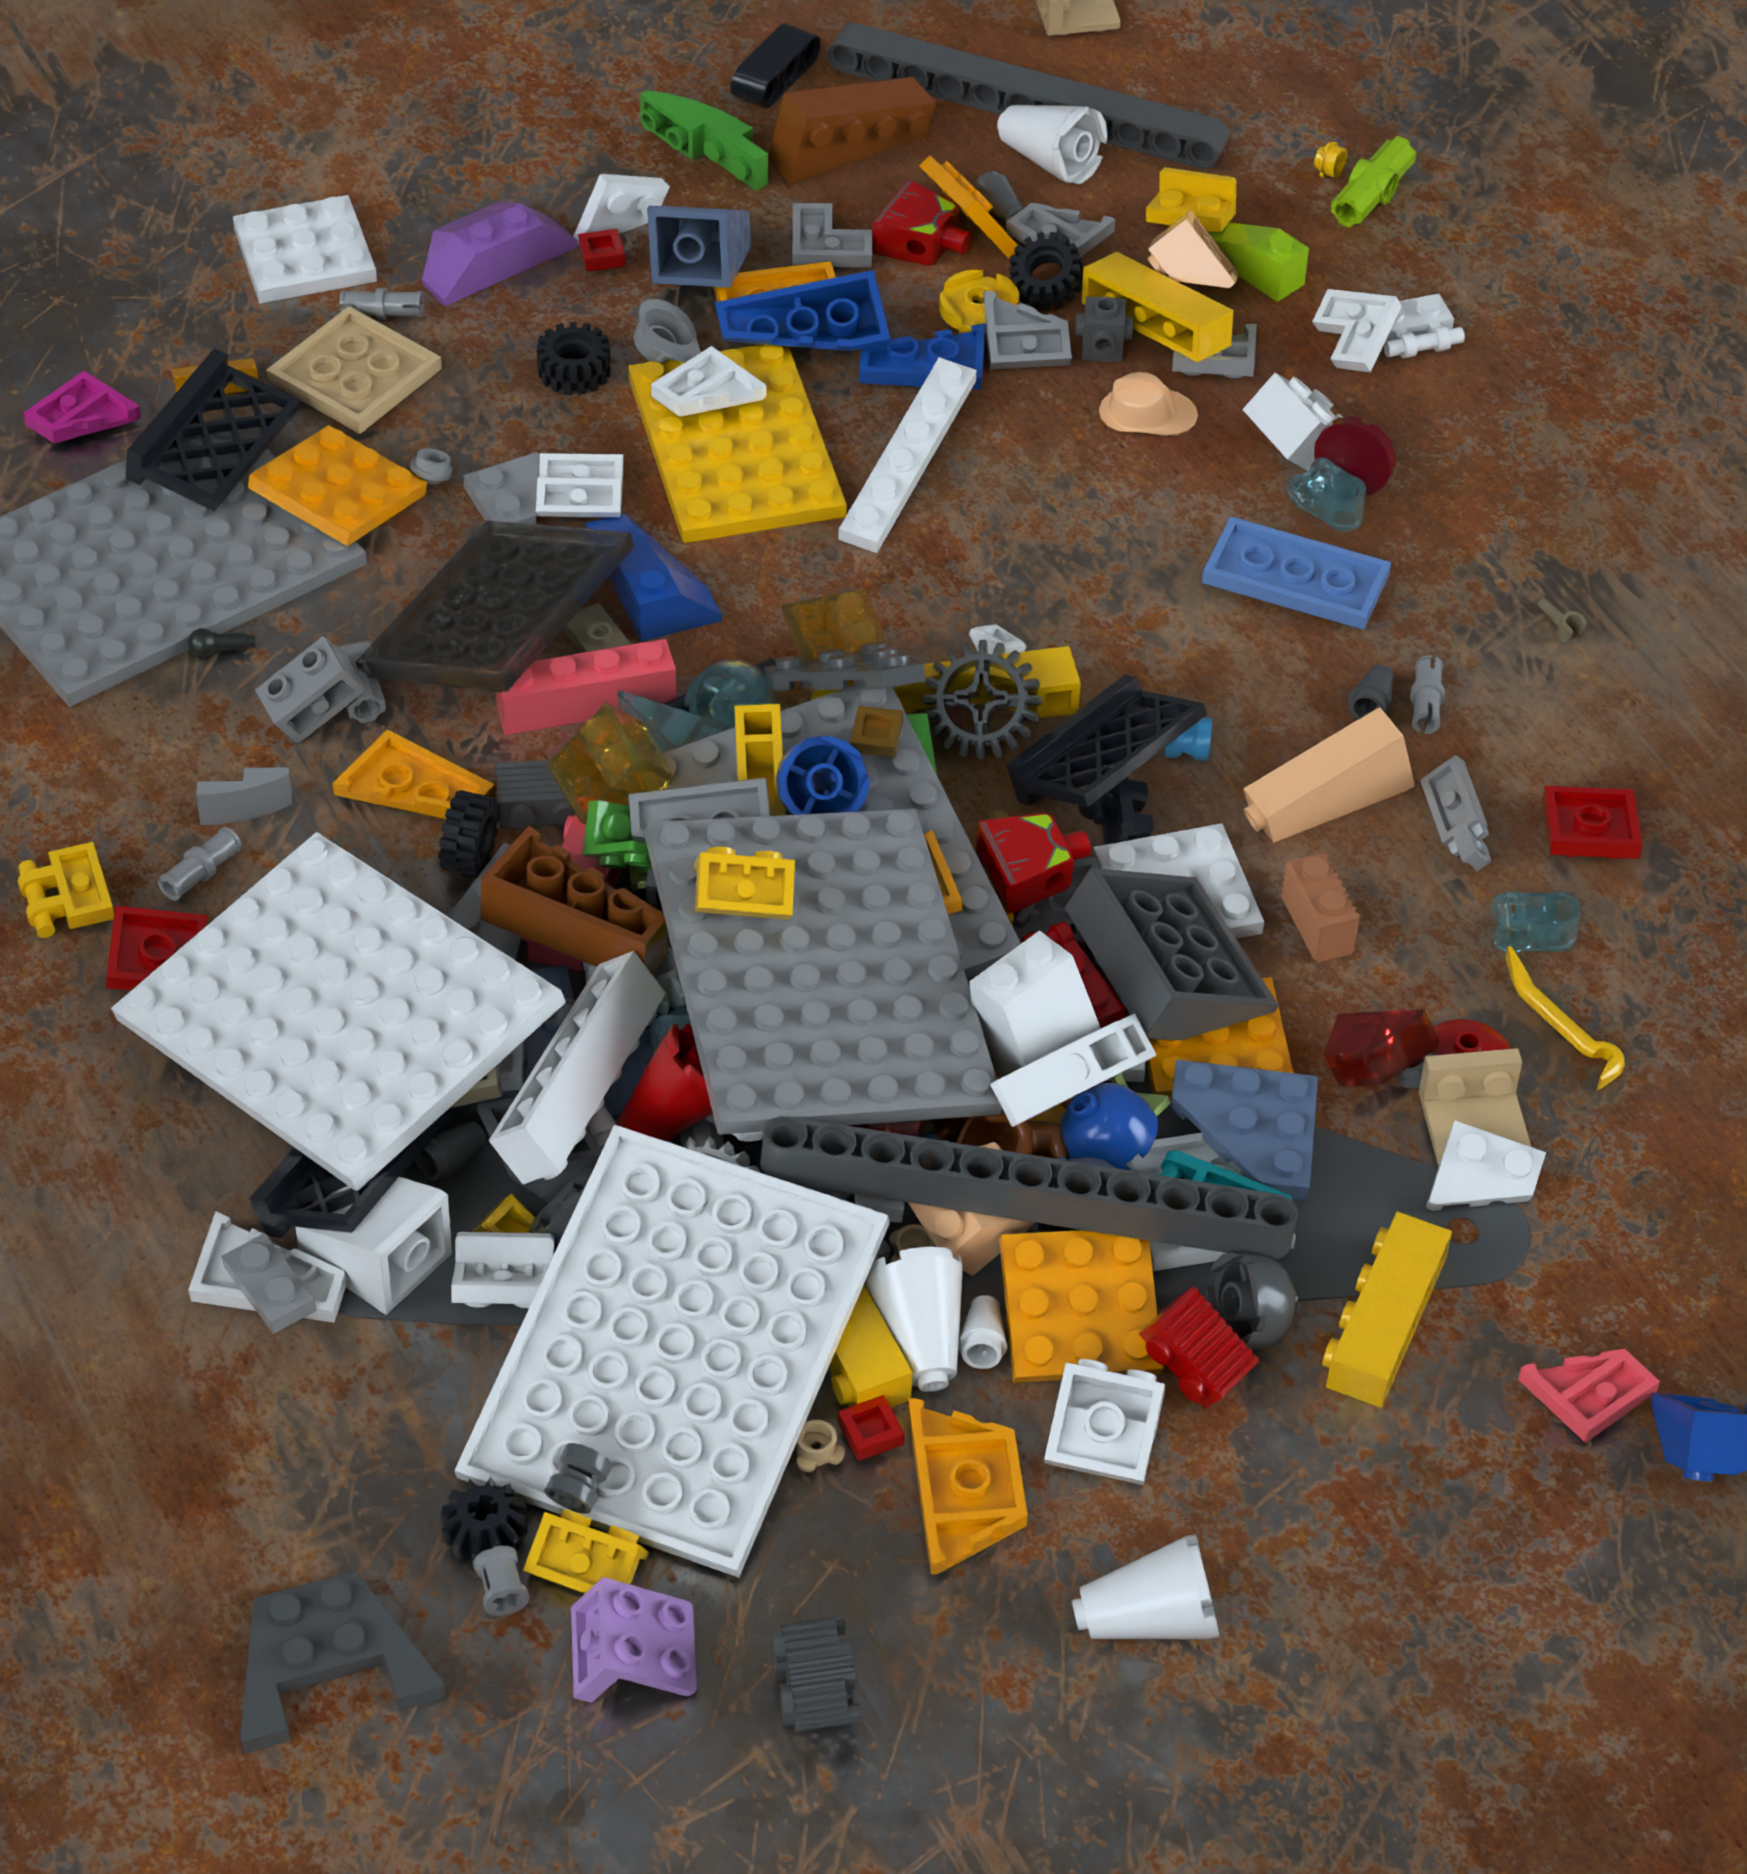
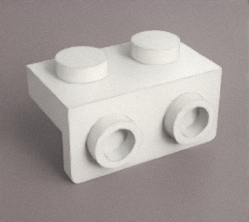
(500, 1267)

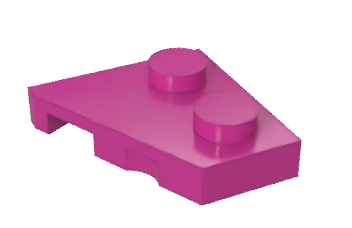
(79, 409)

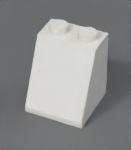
(1031, 1004)
(391, 1247)

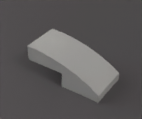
(235, 801)

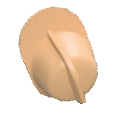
(1147, 406)

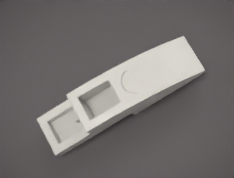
(1073, 1069)

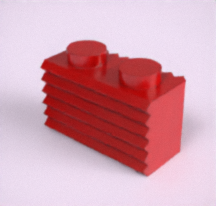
(1198, 1348)

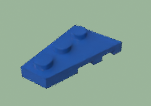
(910, 361)

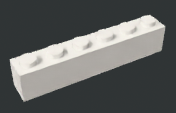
(577, 1069)

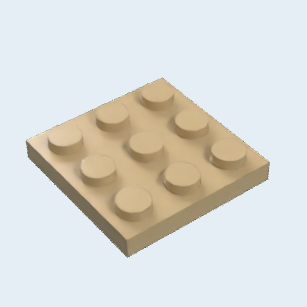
(354, 369)

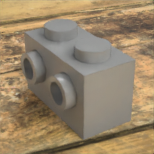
(310, 690)

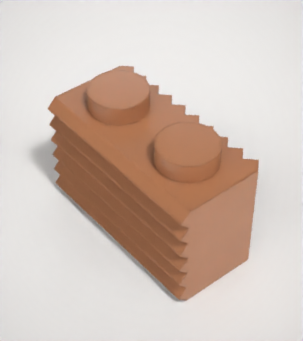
(1320, 907)

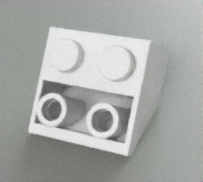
(1291, 417)

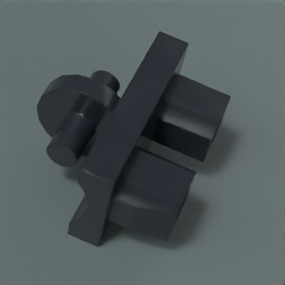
(1117, 813)

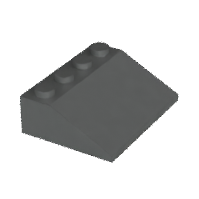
(1167, 952)

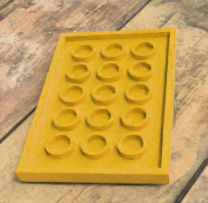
(744, 462)

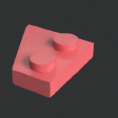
(1591, 1390)

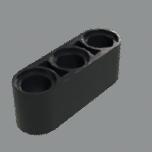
(775, 65)

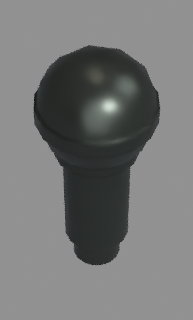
(205, 642)

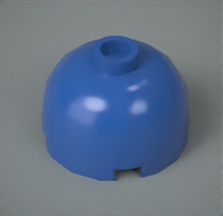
(822, 777)
(1109, 1125)

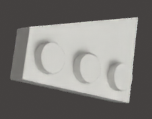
(215, 1286)

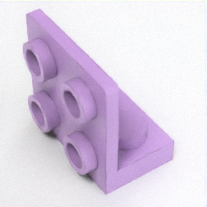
(631, 1637)

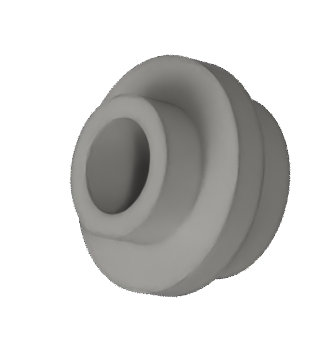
(431, 466)

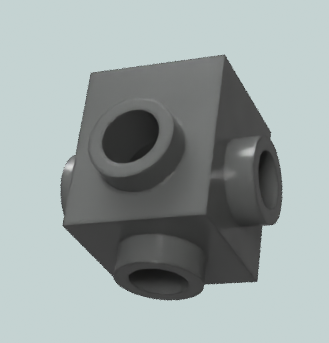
(1103, 320)

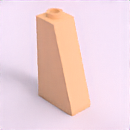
(1332, 778)

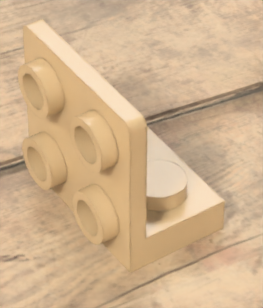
(1078, 16)
(1473, 1091)

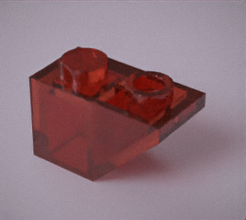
(1378, 1045)

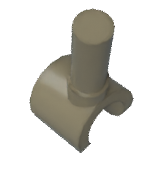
(1566, 622)

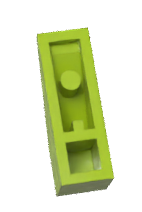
(1265, 257)

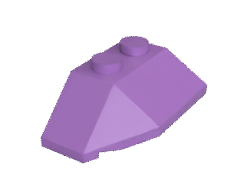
(490, 249)

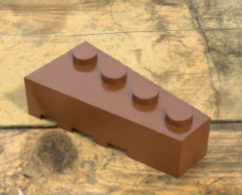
(845, 124)
(567, 908)

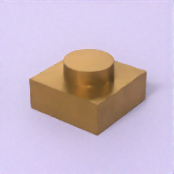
(877, 731)

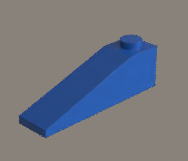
(819, 314)
(656, 587)
(1701, 1435)

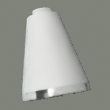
(1056, 138)
(922, 1310)
(1151, 1598)

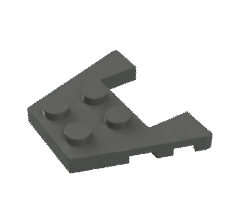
(319, 1636)

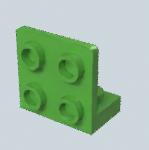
(610, 838)

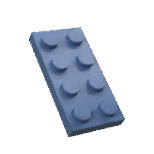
(1296, 572)

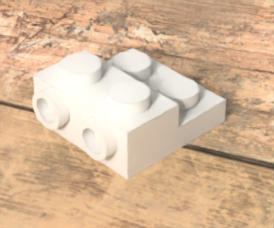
(1105, 1421)

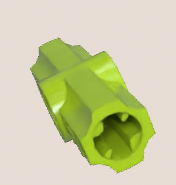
(1373, 181)

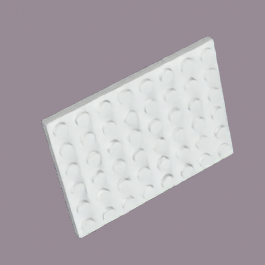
(338, 1009)
(677, 1345)

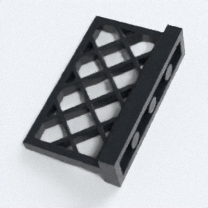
(178, 420)
(1101, 724)
(297, 1181)

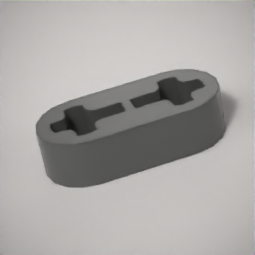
(559, 1210)

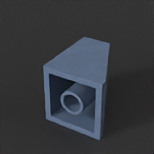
(697, 245)

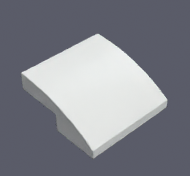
(579, 485)

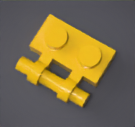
(80, 886)

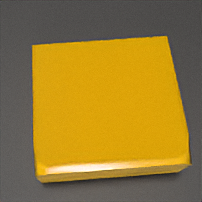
(507, 1217)

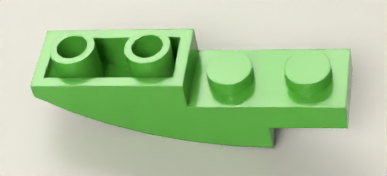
(701, 130)

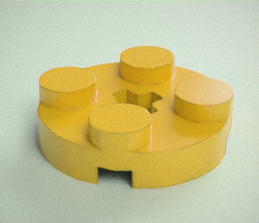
(967, 286)

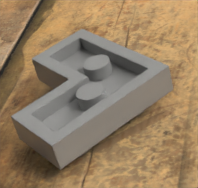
(817, 242)

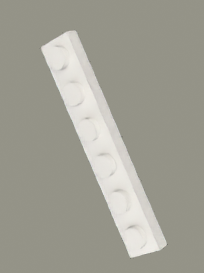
(907, 455)

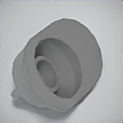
(664, 333)

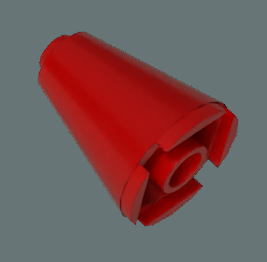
(670, 1091)

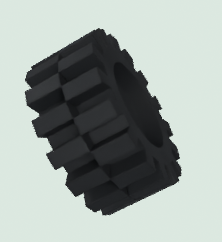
(1043, 252)
(569, 343)
(468, 833)

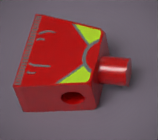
(918, 226)
(1028, 857)

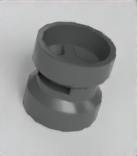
(578, 1478)

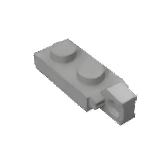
(1457, 812)

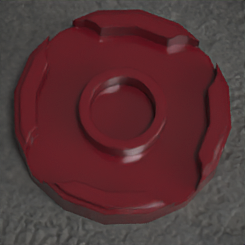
(1358, 450)

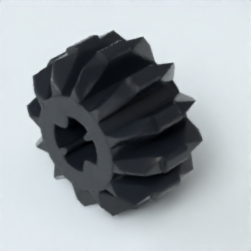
(483, 1519)

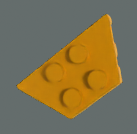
(965, 1483)

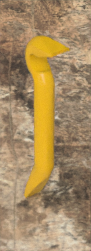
(1564, 1024)

